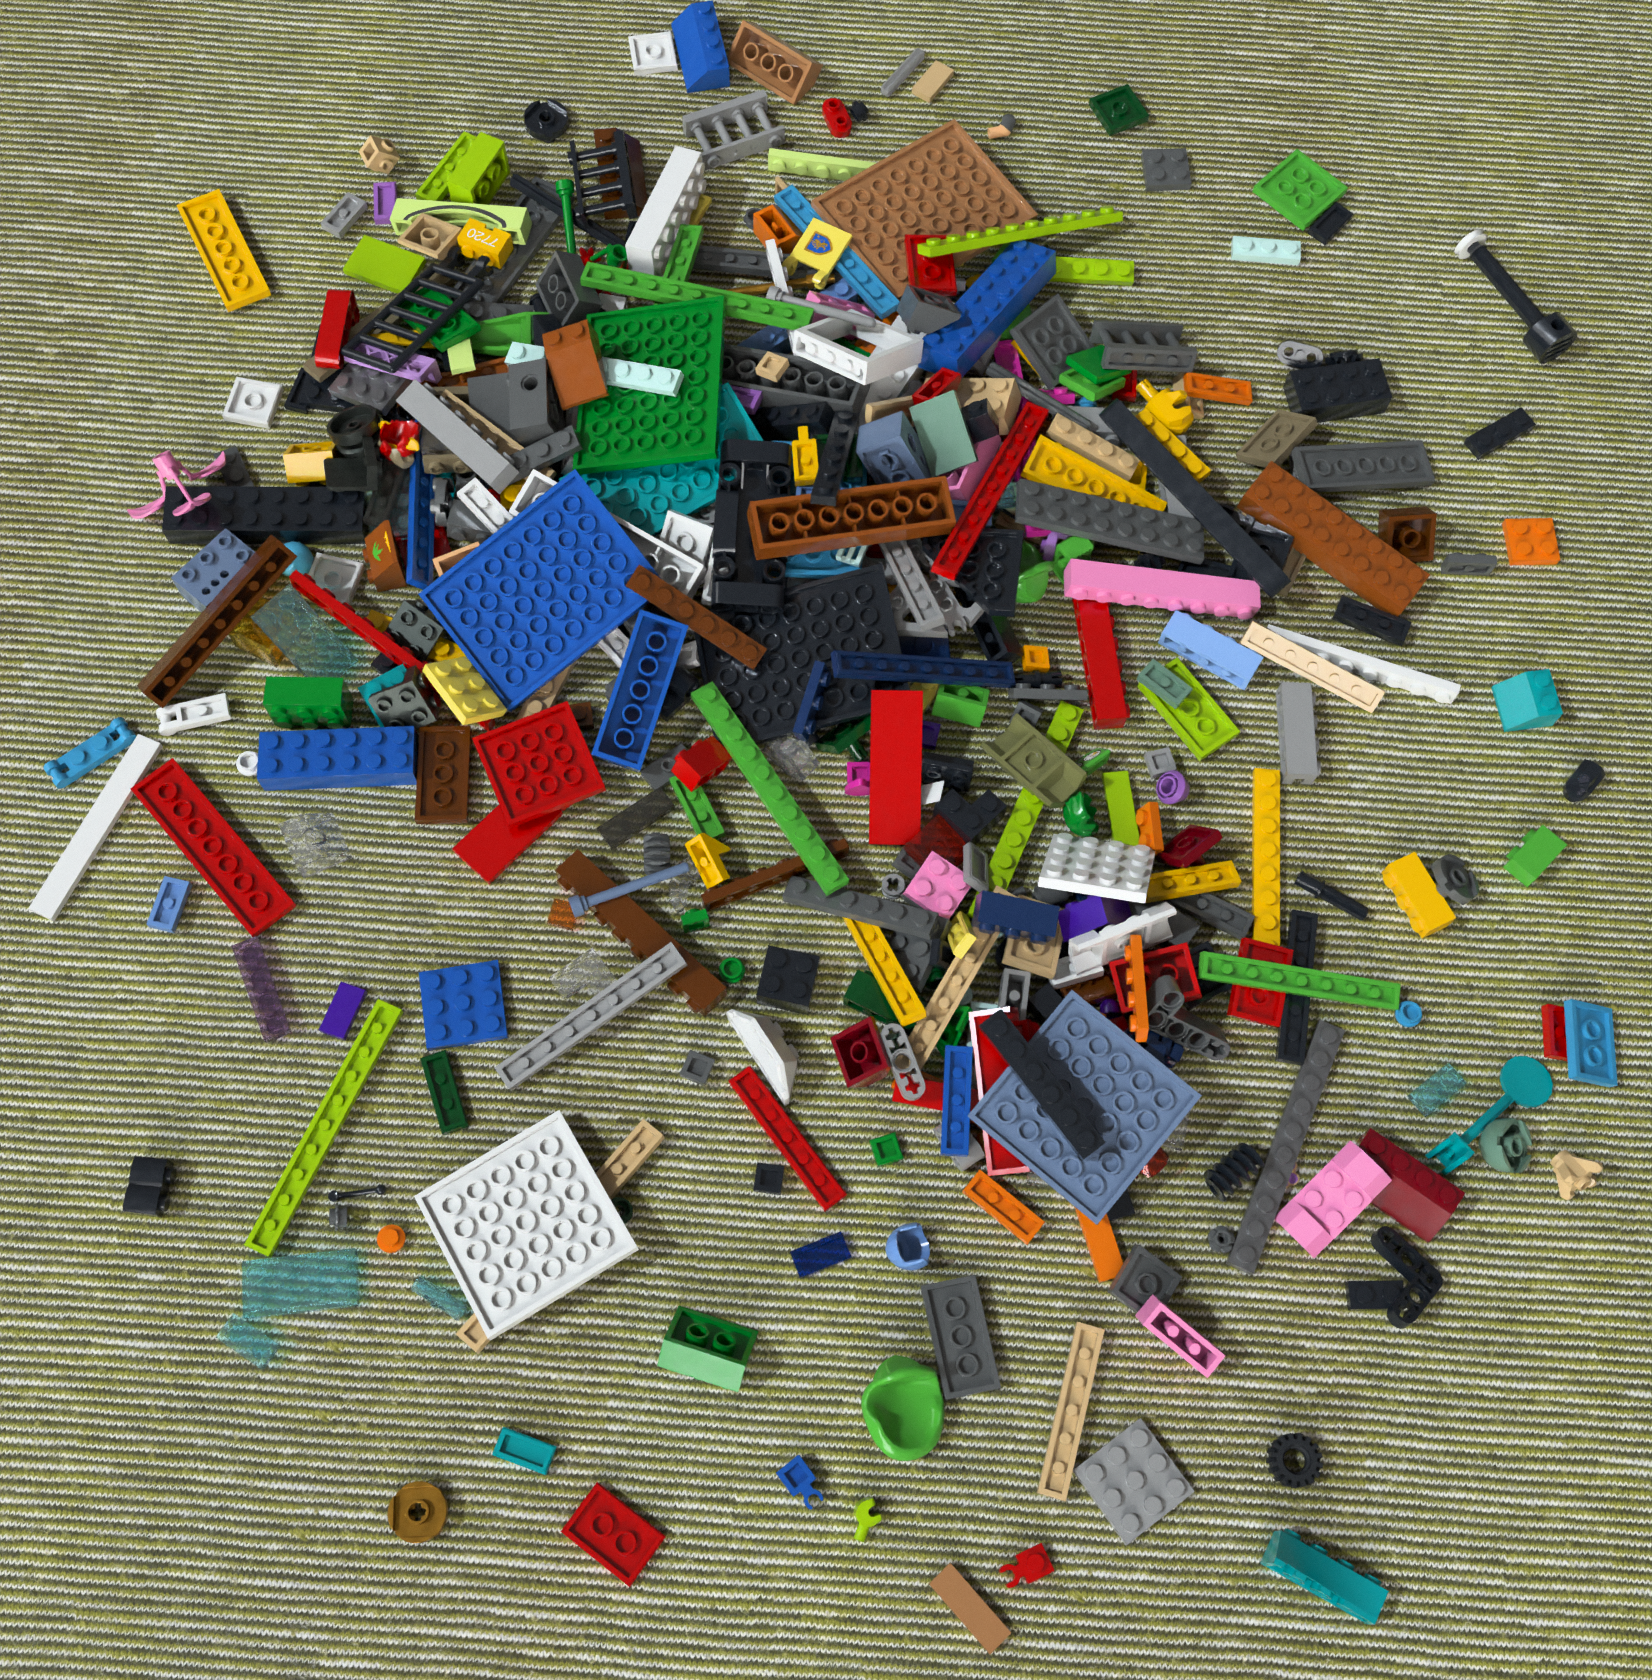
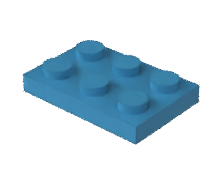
(1590, 1043)

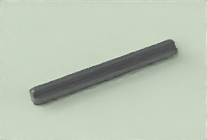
(1037, 396)

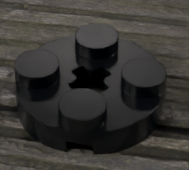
(548, 130)

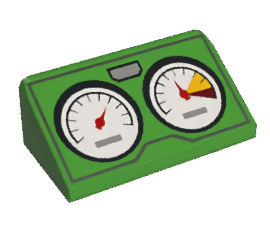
(1093, 760)

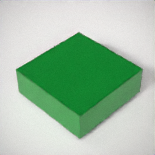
(886, 1149)

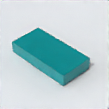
(524, 1451)

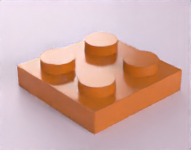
(1531, 541)

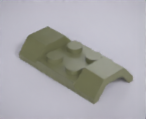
(1036, 763)

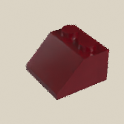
(861, 1054)

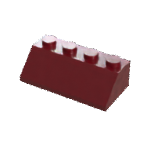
(1416, 1194)

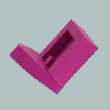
(858, 778)

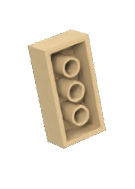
(1001, 393)

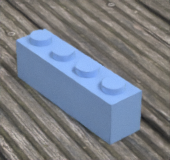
(1210, 649)

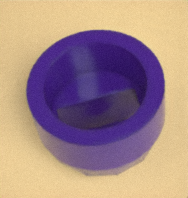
(1110, 1008)

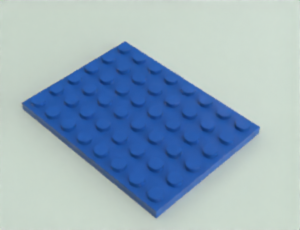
(540, 591)

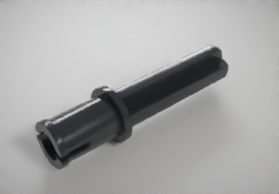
(1330, 895)

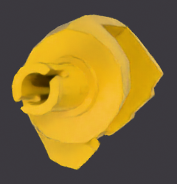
(1162, 405)

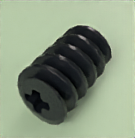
(1232, 1169)

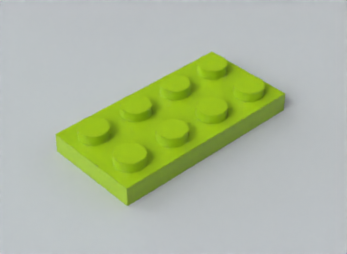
(1198, 718)

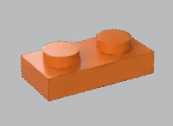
(1150, 826)

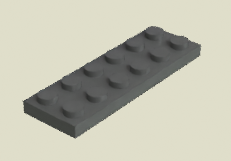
(1363, 466)

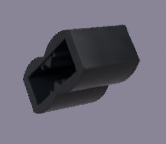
(149, 1186)

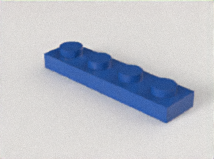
(956, 1101)

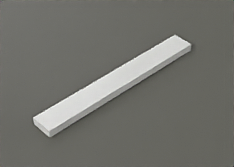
(95, 828)

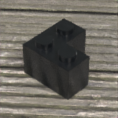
(968, 820)

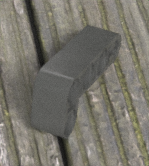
(1179, 1025)

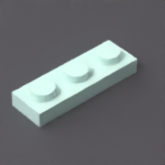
(1265, 250)

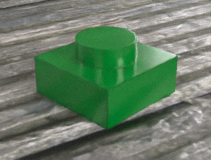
(694, 920)

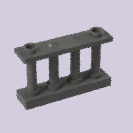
(1143, 346)

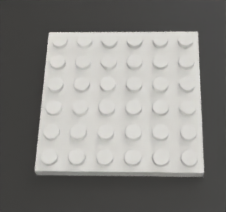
(525, 1224)

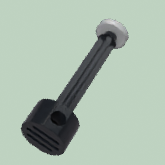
(1547, 335)

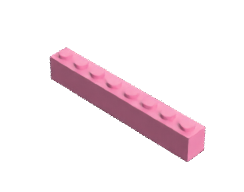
(1161, 589)

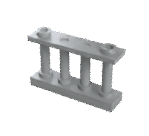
(729, 112)

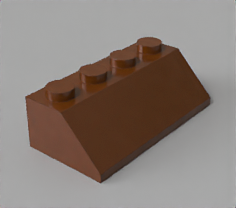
(604, 137)

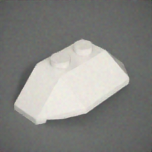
(768, 1050)

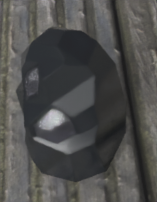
(1583, 781)

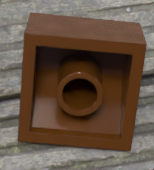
(1409, 531)

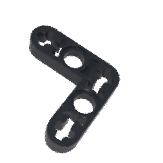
(1417, 1280)

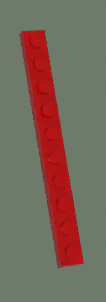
(989, 491)
(362, 627)

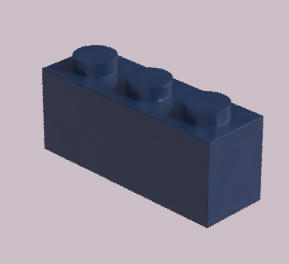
(1015, 917)

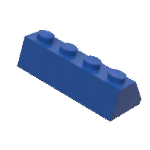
(701, 48)

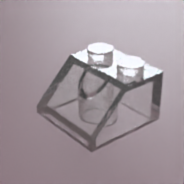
(314, 842)

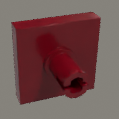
(1189, 846)

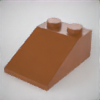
(575, 364)

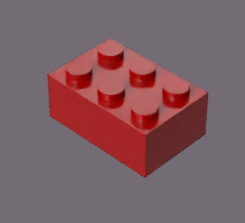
(1166, 961)

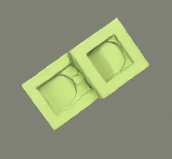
(461, 357)

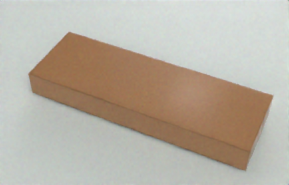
(969, 1608)

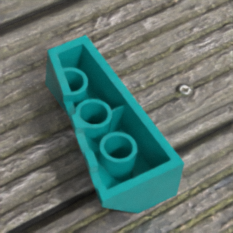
(1324, 1576)

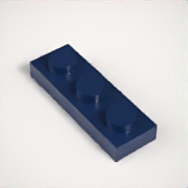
(812, 701)

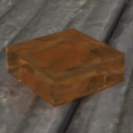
(561, 915)

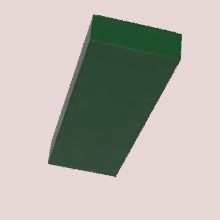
(444, 1092)

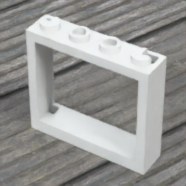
(816, 345)

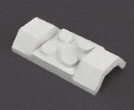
(1096, 950)

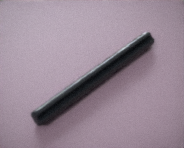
(555, 206)

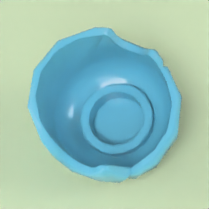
(303, 560)

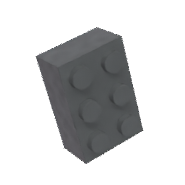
(562, 289)

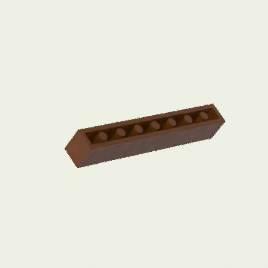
(216, 621)
(640, 932)

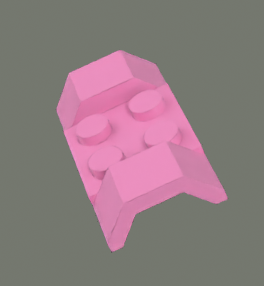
(1332, 1198)

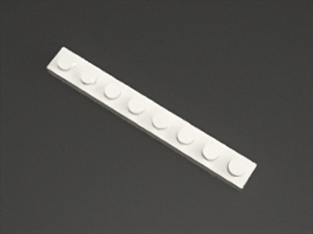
(1377, 669)

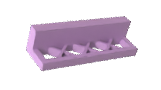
(417, 367)

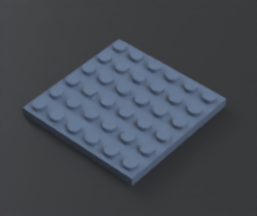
(1114, 1084)

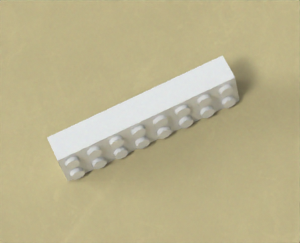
(670, 564)

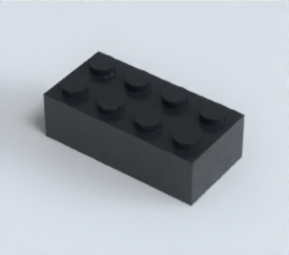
(1338, 390)

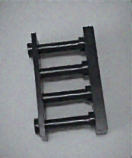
(623, 184)

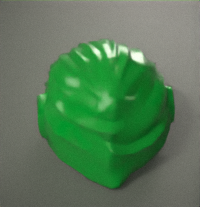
(1080, 816)

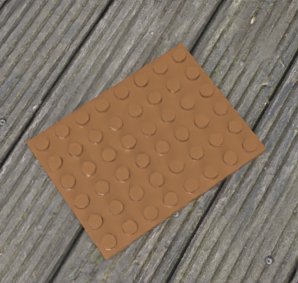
(923, 189)

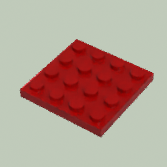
(538, 764)

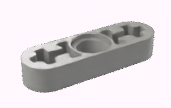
(917, 1077)

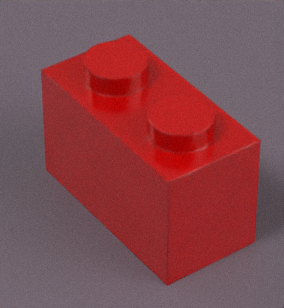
(701, 763)

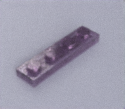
(261, 989)

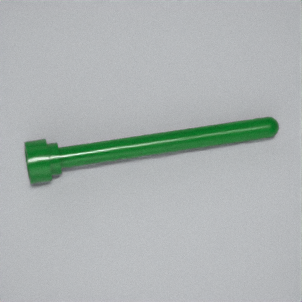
(565, 189)

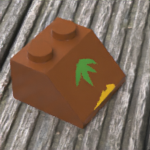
(384, 559)

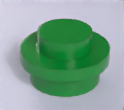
(732, 970)

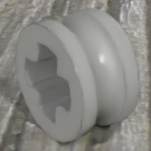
(892, 878)

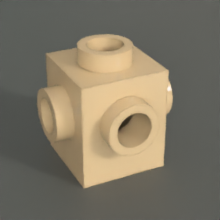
(379, 154)

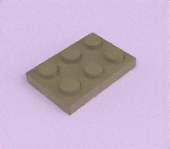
(1276, 438)

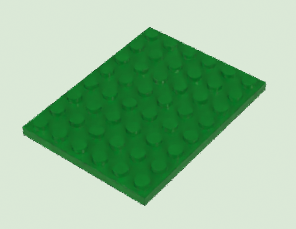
(652, 428)

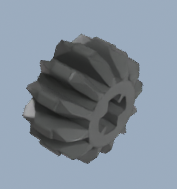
(656, 852)

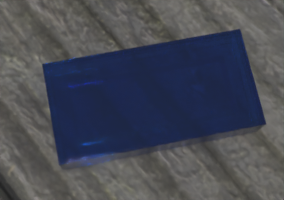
(820, 1255)

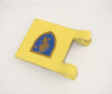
(820, 249)

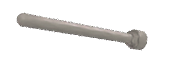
(776, 293)

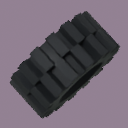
(1282, 1473)

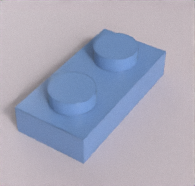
(169, 904)

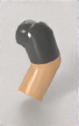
(1004, 129)

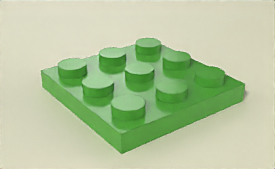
(1300, 189)

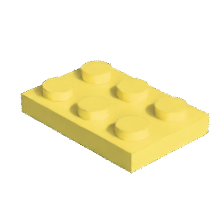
(464, 690)

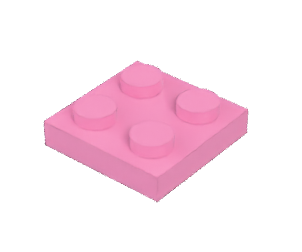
(937, 886)

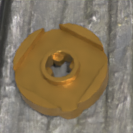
(430, 1524)

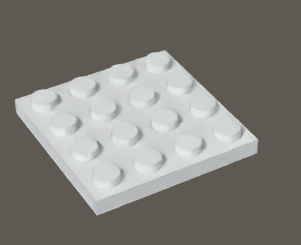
(1097, 867)

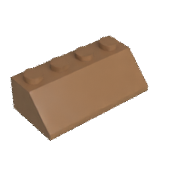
(773, 62)

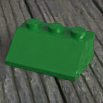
(707, 1348)

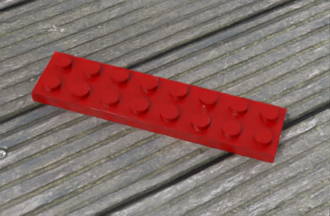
(213, 848)

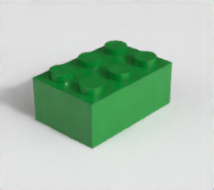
(308, 702)

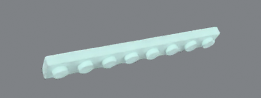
(617, 372)

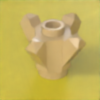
(1574, 1173)

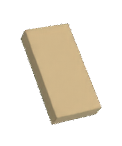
(932, 81)

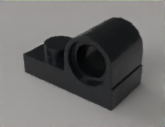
(679, 692)

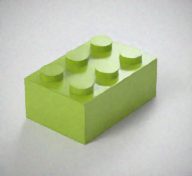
(479, 171)

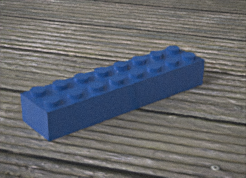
(989, 307)

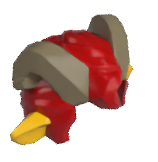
(399, 441)

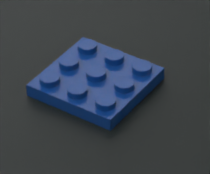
(463, 1005)

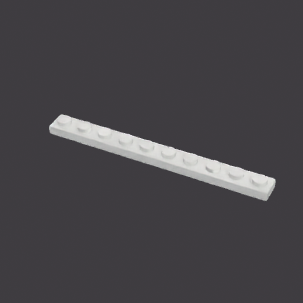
(494, 517)

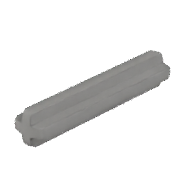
(902, 72)

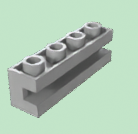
(1297, 733)

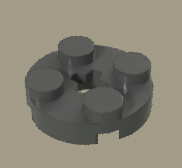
(443, 500)
(1454, 879)

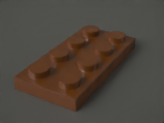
(443, 775)

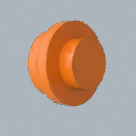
(391, 1238)

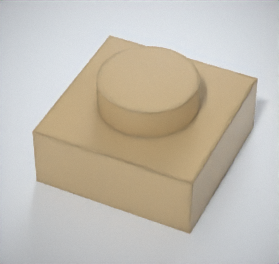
(772, 366)

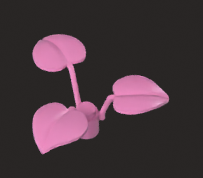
(169, 468)

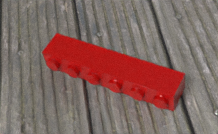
(1101, 664)

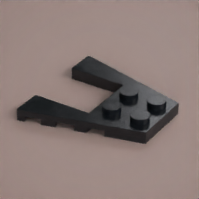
(1270, 539)

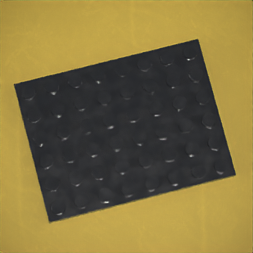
(818, 617)

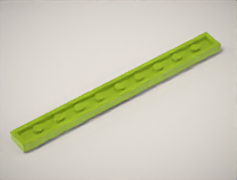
(1016, 232)
(1027, 807)
(323, 1129)

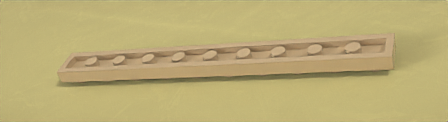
(613, 1177)

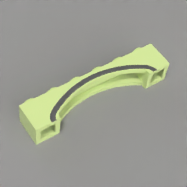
(506, 218)

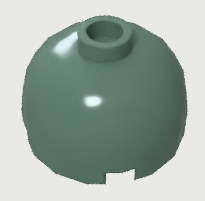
(1505, 1145)

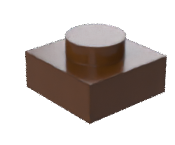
(583, 715)

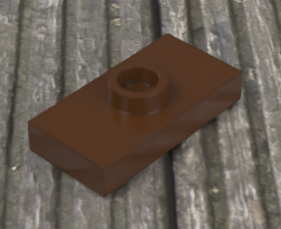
(1092, 990)

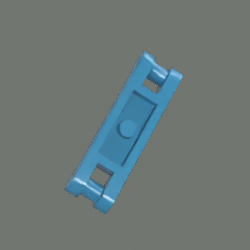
(90, 753)

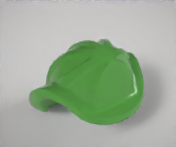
(1033, 575)
(904, 1408)

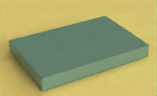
(943, 434)

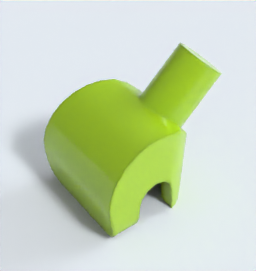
(865, 1520)

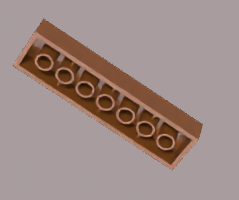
(860, 518)
(1334, 540)

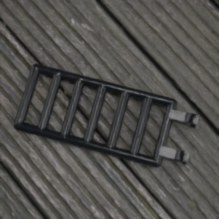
(445, 268)

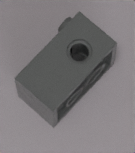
(533, 402)

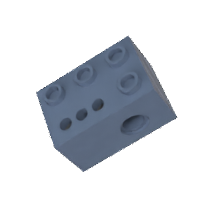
(891, 450)
(211, 569)

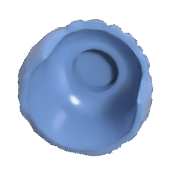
(908, 1247)

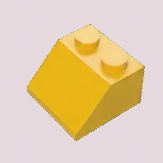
(305, 462)

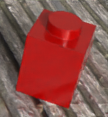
(940, 383)

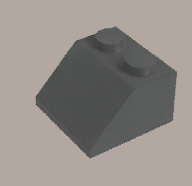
(926, 310)

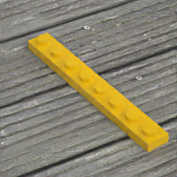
(1266, 855)

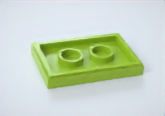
(383, 264)

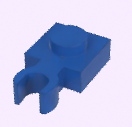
(797, 1479)

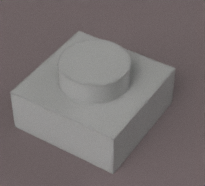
(1159, 762)

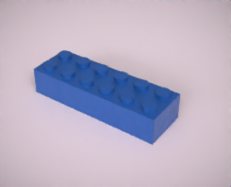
(639, 691)
(338, 758)

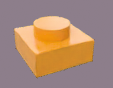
(1035, 658)

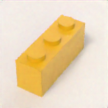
(1417, 895)

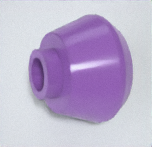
(1172, 787)

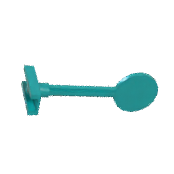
(1523, 1082)

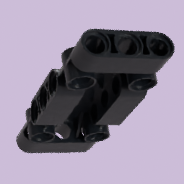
(747, 584)

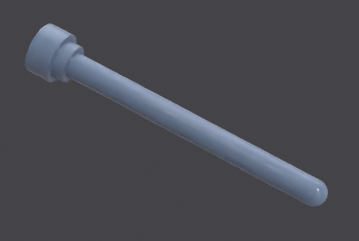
(581, 904)

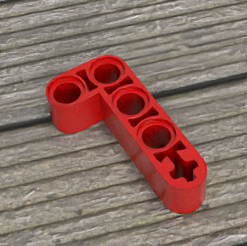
(338, 317)

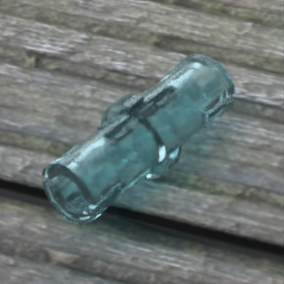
(439, 1298)

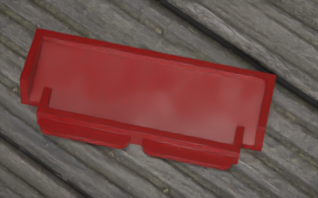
(988, 1069)

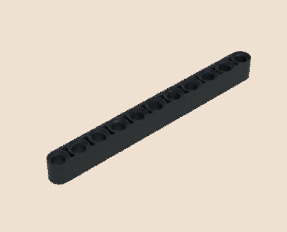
(1195, 498)

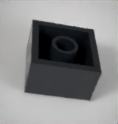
(788, 980)

